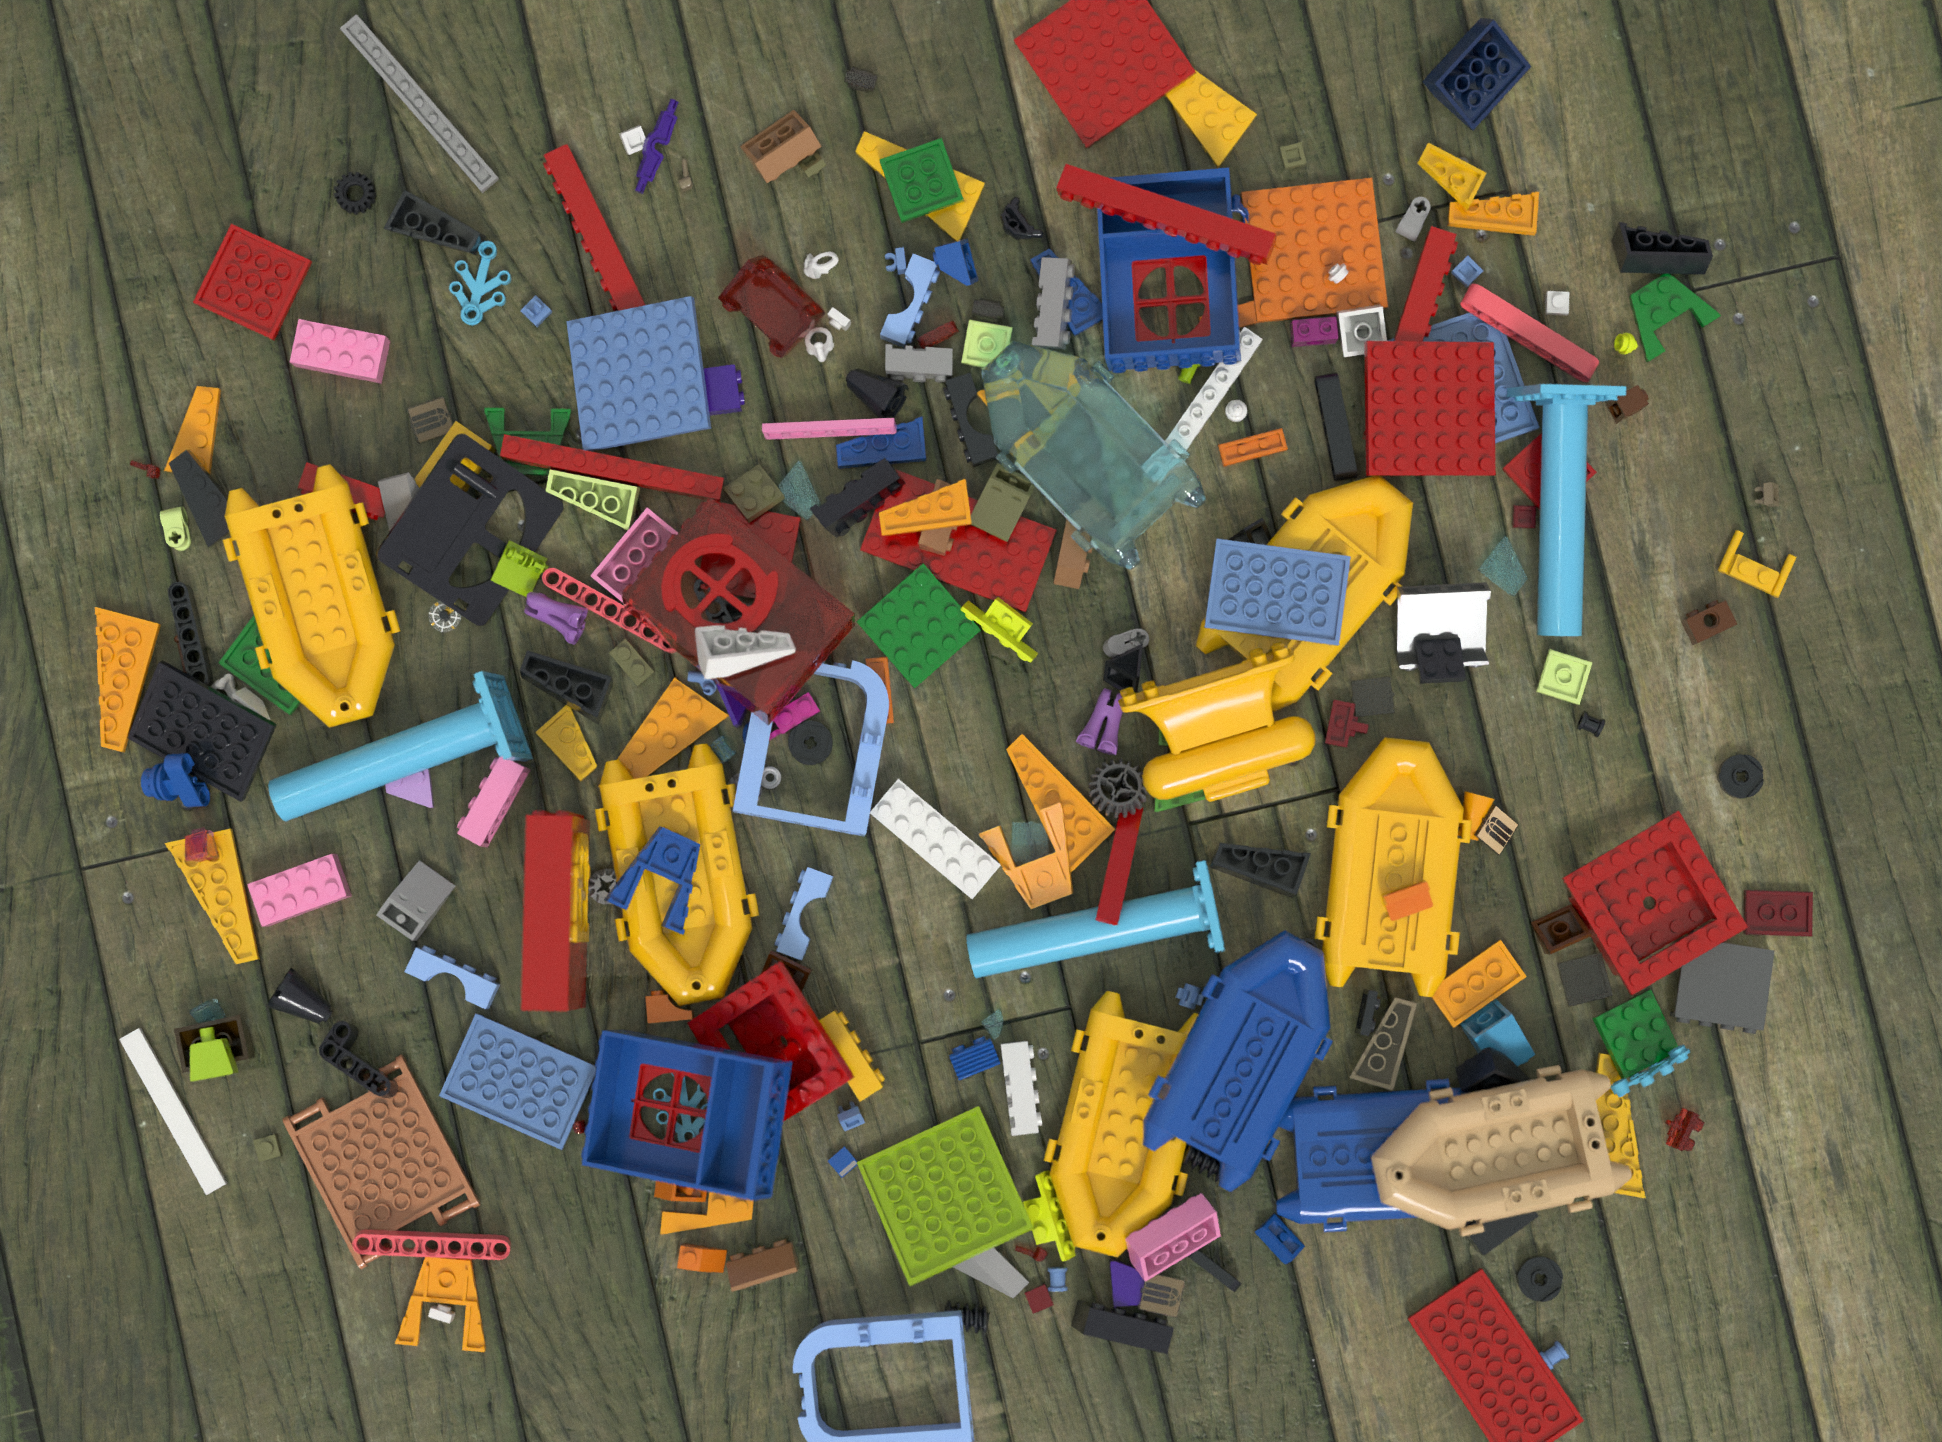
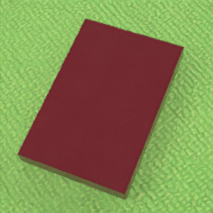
(1778, 913)

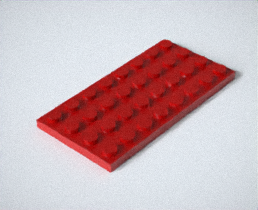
(977, 558)
(1494, 1364)

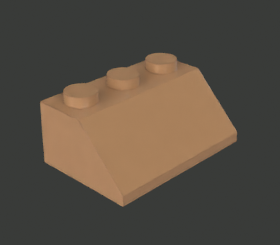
(781, 146)
(937, 540)
(762, 1265)

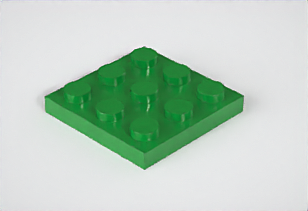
(921, 180)
(1635, 1034)

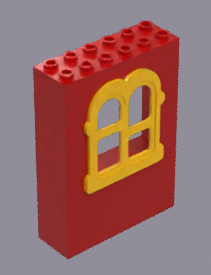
(555, 911)

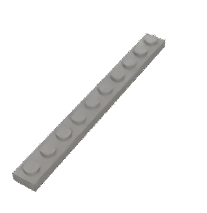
(419, 103)

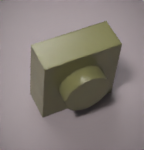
(1292, 156)
(811, 164)
(267, 1147)

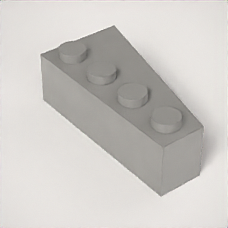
(1054, 303)

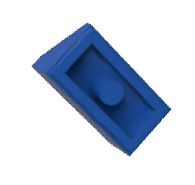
(1279, 1239)

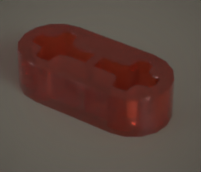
(938, 335)

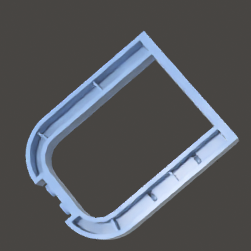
(865, 767)
(875, 1331)

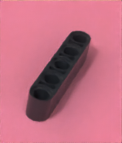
(1335, 426)
(184, 626)

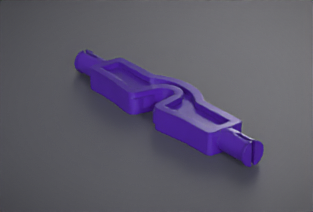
(662, 135)

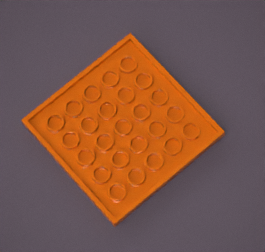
(1313, 233)

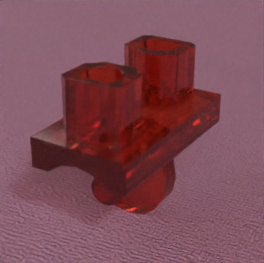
(1681, 1129)

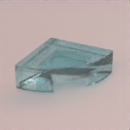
(994, 1023)

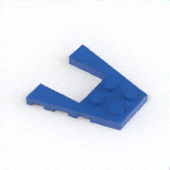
(666, 856)

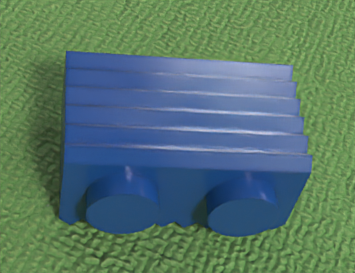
(974, 1058)

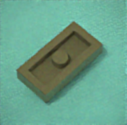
(631, 662)

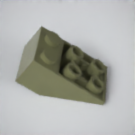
(1002, 502)

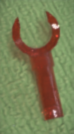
(152, 471)
(579, 1127)
(1039, 1254)

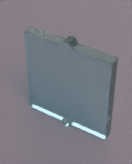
(1029, 841)

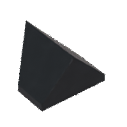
(1254, 533)
(1124, 669)

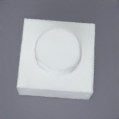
(633, 139)
(1557, 303)
(838, 320)
(442, 1312)

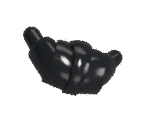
(1016, 224)

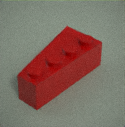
(360, 492)

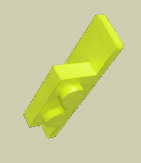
(1004, 624)
(1048, 1217)

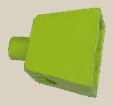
(211, 1057)

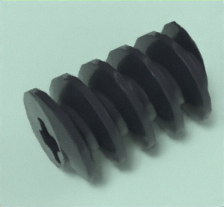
(1203, 1160)
(972, 1317)

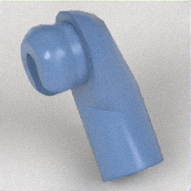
(707, 685)

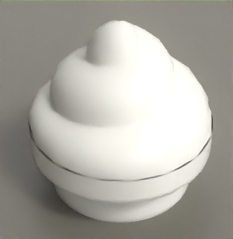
(1236, 410)

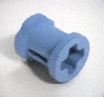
(1057, 1279)
(1554, 1355)

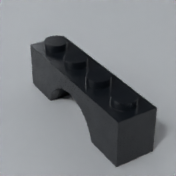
(979, 446)

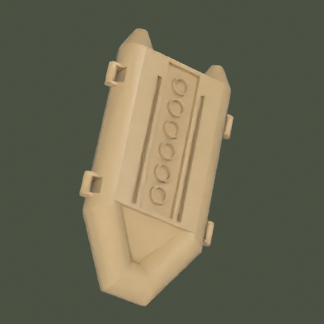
(1500, 1152)

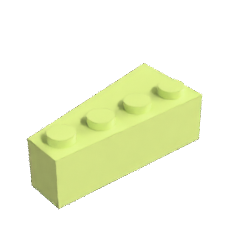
(601, 497)

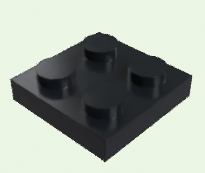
(1440, 660)
(1365, 1021)

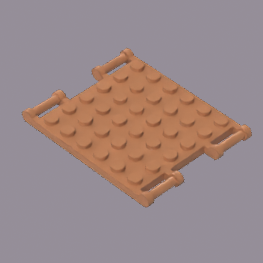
(381, 1161)

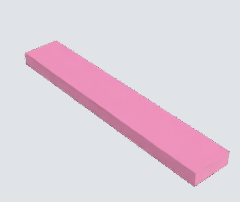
(829, 428)

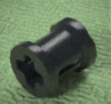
(1590, 724)

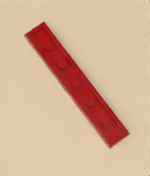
(1118, 868)

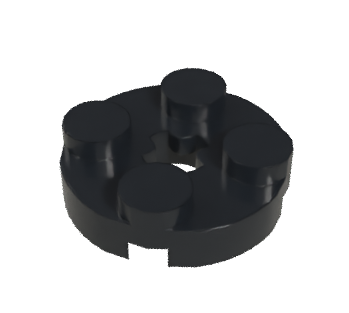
(804, 732)
(1753, 776)
(1536, 1291)

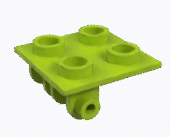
(519, 569)

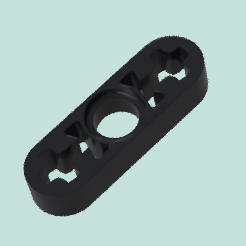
(700, 595)
(1215, 1270)

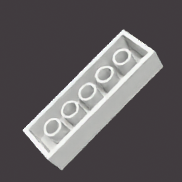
(935, 839)

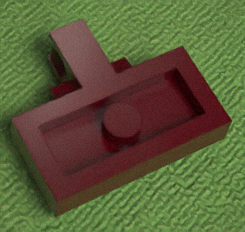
(1343, 724)

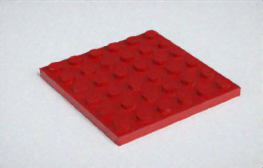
(1104, 62)
(1429, 408)

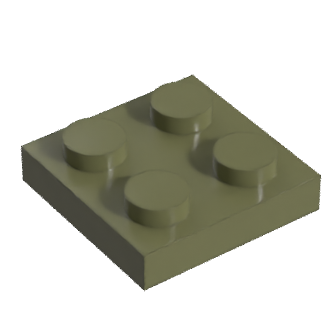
(753, 493)

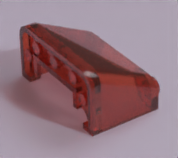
(772, 304)

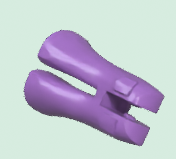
(563, 617)
(1109, 740)

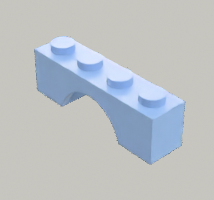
(899, 326)
(793, 940)
(478, 989)

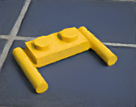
(1753, 572)

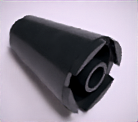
(878, 393)
(300, 999)

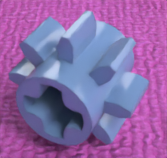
(1189, 996)

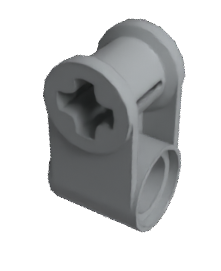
(1413, 221)

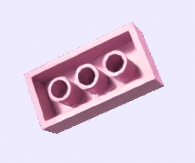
(340, 351)
(633, 553)
(493, 801)
(299, 890)
(1173, 1237)

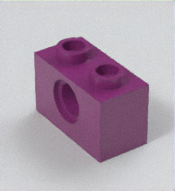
(1313, 331)

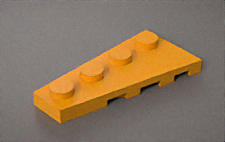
(1505, 214)
(199, 427)
(932, 511)

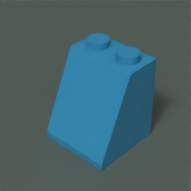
(1498, 1029)

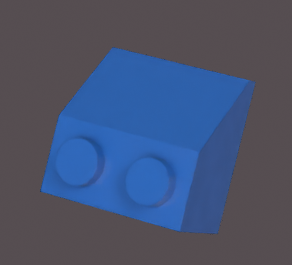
(957, 261)

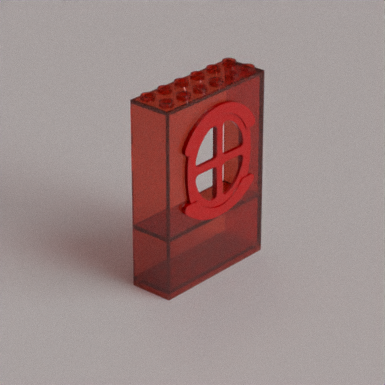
(783, 603)

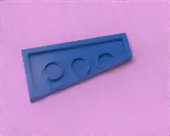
(1084, 305)
(897, 448)

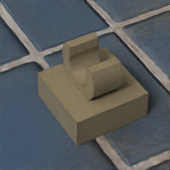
(1770, 494)

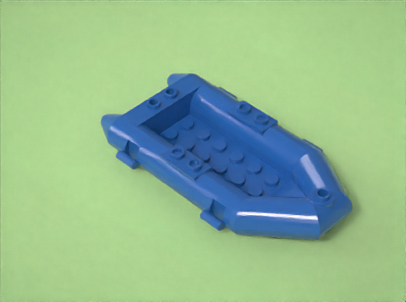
(1245, 1057)
(1335, 1152)

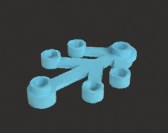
(479, 286)
(1645, 1077)
(686, 1119)

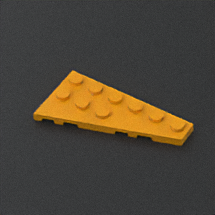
(1047, 787)

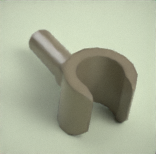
(685, 183)

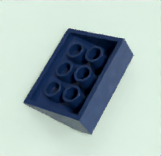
(1477, 72)

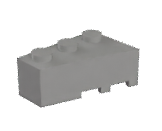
(918, 363)

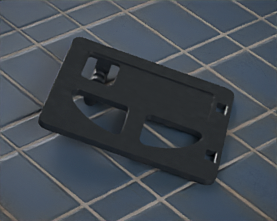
(446, 522)

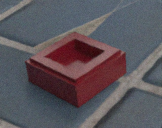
(1524, 517)
(1038, 1298)

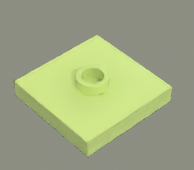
(984, 342)
(1564, 677)

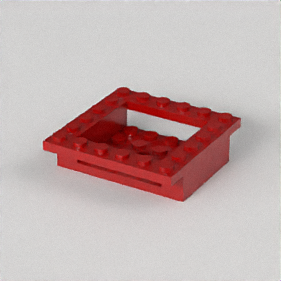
(1685, 891)
(759, 1017)

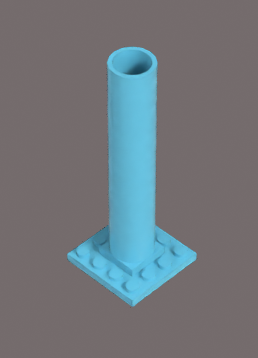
(1562, 499)
(407, 752)
(1080, 935)

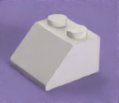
(1359, 326)

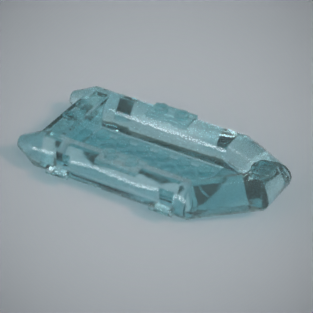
(1085, 448)

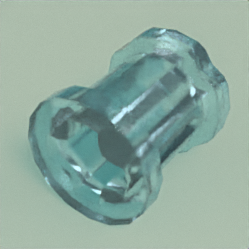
(722, 749)

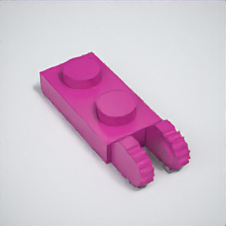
(794, 714)

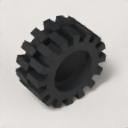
(343, 187)

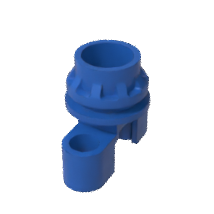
(171, 779)

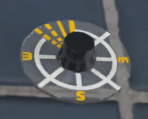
(443, 617)

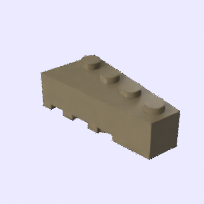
(1385, 1050)

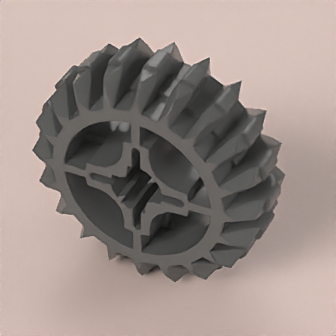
(1110, 784)

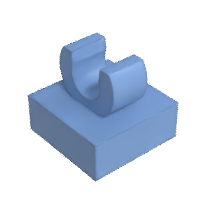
(899, 261)
(1467, 271)
(536, 311)
(851, 1117)

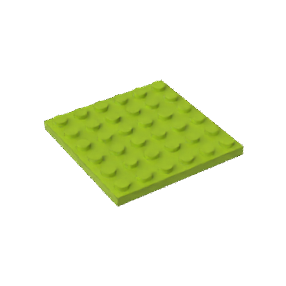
(944, 1196)

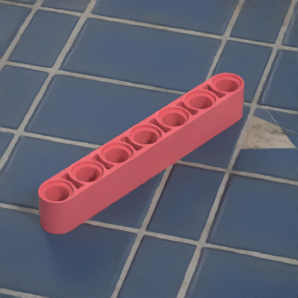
(1529, 332)
(601, 606)
(422, 1250)

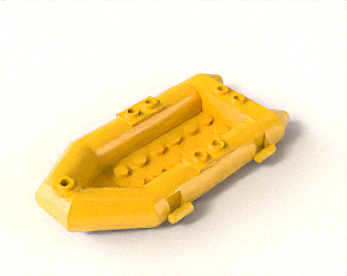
(1355, 520)
(314, 596)
(1393, 833)
(716, 929)
(1103, 1170)

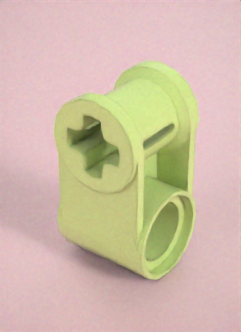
(174, 525)

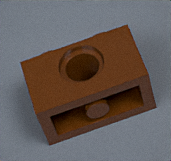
(1629, 404)
(1721, 617)

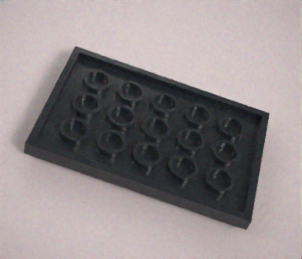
(212, 728)

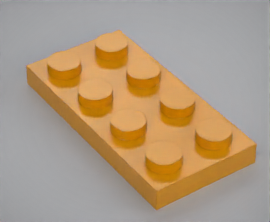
(1477, 983)

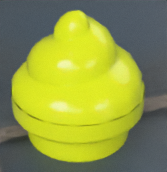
(1625, 343)

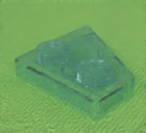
(799, 491)
(1504, 567)

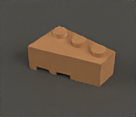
(1071, 560)

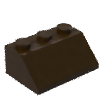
(230, 1027)

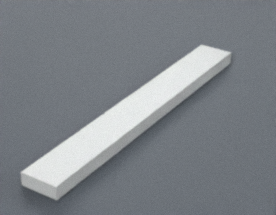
(173, 1111)

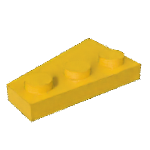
(1453, 174)
(567, 742)

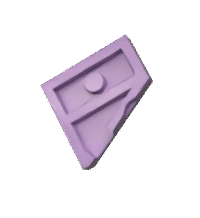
(414, 788)

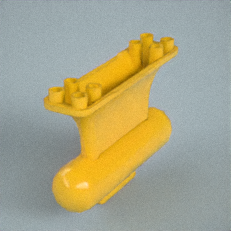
(1220, 729)

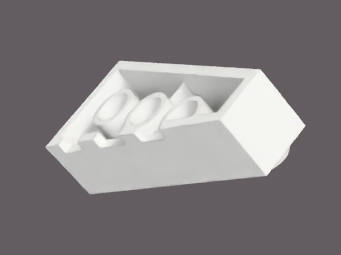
(1019, 1088)

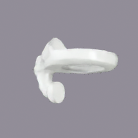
(815, 270)
(819, 349)
(226, 683)

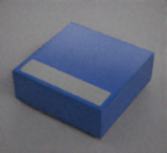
(843, 1162)

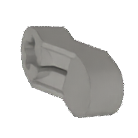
(1116, 644)

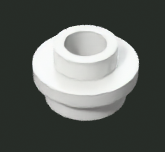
(1337, 273)
(777, 777)

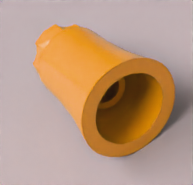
(1475, 809)

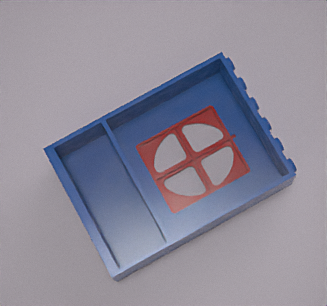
(1133, 252)
(742, 1119)

